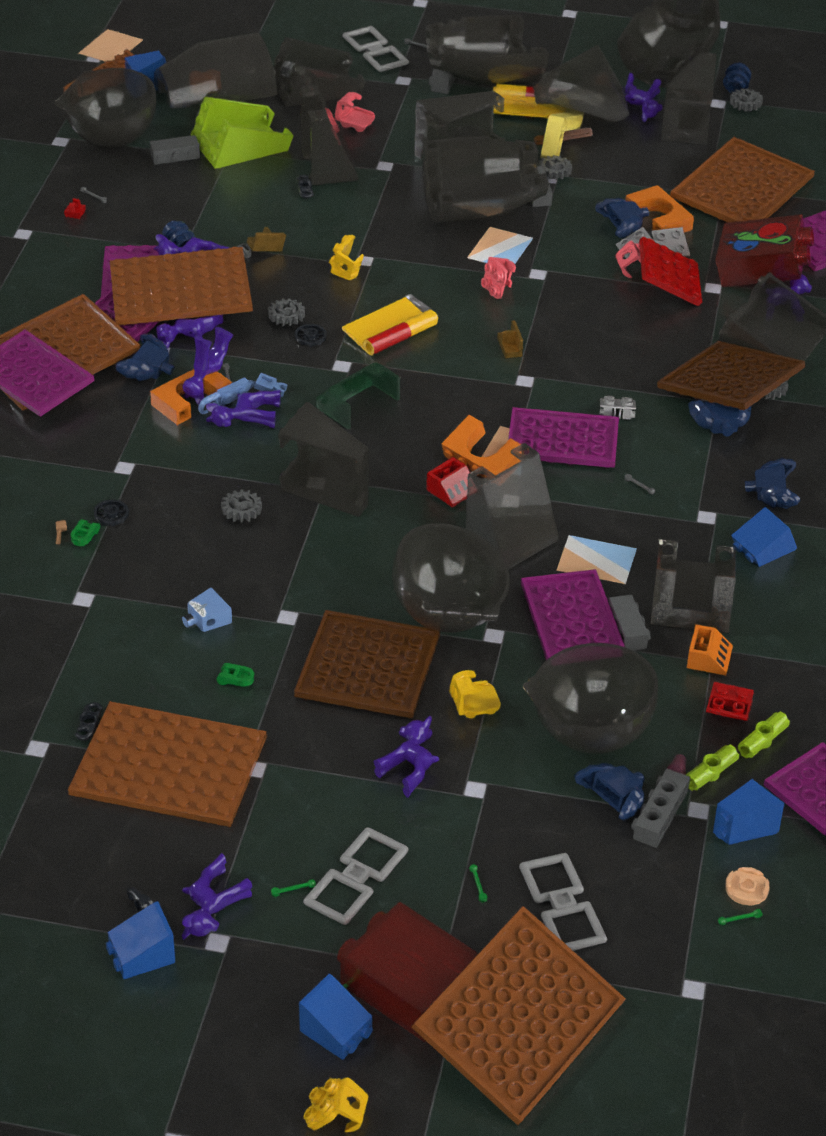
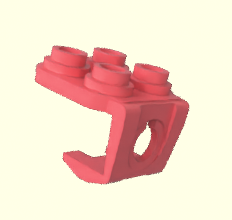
(353, 116)
(635, 255)
(497, 274)

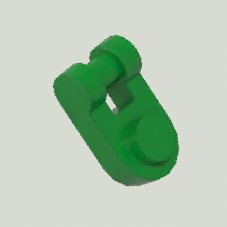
(84, 532)
(235, 675)

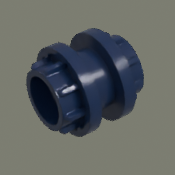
(737, 77)
(177, 232)

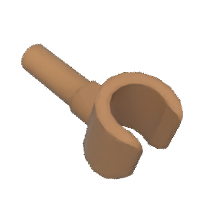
(60, 527)

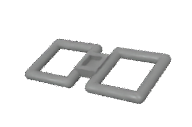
(375, 48)
(355, 875)
(563, 899)

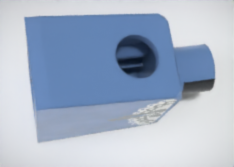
(208, 611)

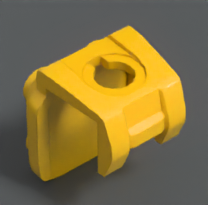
(341, 257)
(473, 697)
(332, 1100)

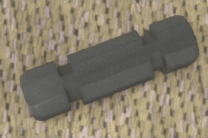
(419, 304)

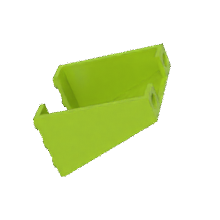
(237, 132)

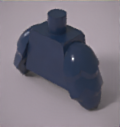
(623, 214)
(148, 362)
(718, 417)
(771, 484)
(615, 785)

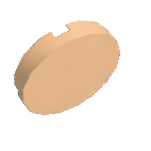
(747, 886)

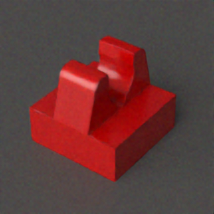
(75, 209)

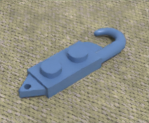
(227, 394)

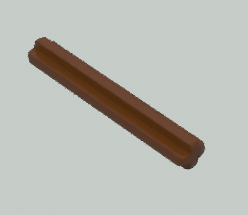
(568, 135)

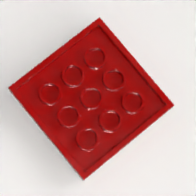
(670, 271)

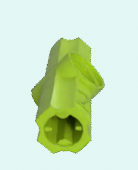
(763, 734)
(712, 767)

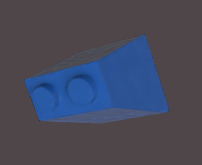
(145, 63)
(764, 538)
(748, 814)
(142, 942)
(334, 1018)

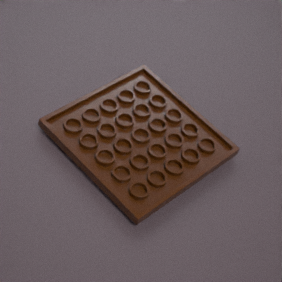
(731, 375)
(367, 664)

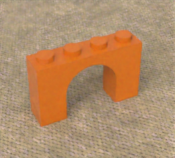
(658, 200)
(168, 396)
(465, 436)

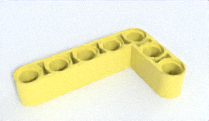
(555, 130)

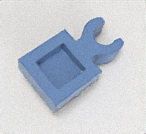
(269, 383)

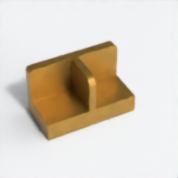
(267, 241)
(511, 341)

